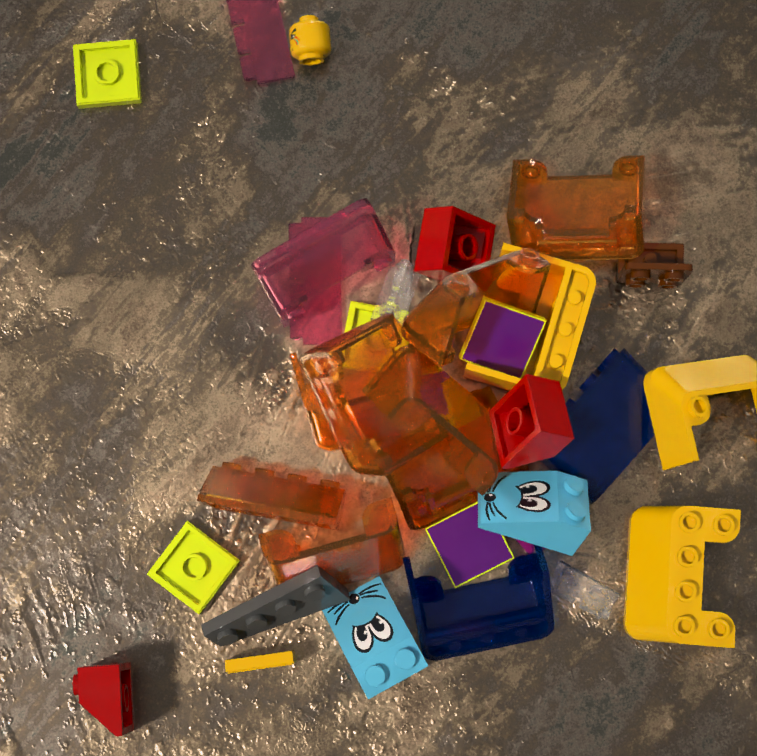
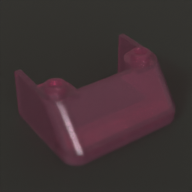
(322, 259)

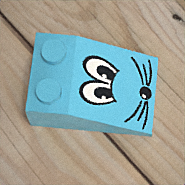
(538, 509)
(375, 638)

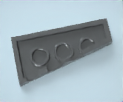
(284, 603)

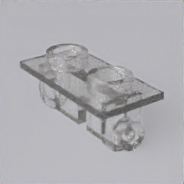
(397, 291)
(577, 586)

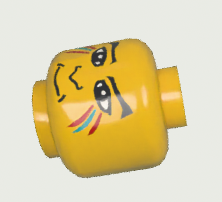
(310, 40)

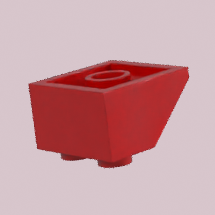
(452, 242)
(531, 422)
(107, 695)

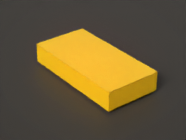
(260, 661)

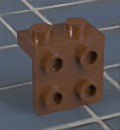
(658, 265)

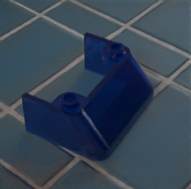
(485, 612)

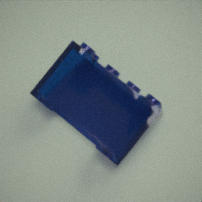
(608, 424)

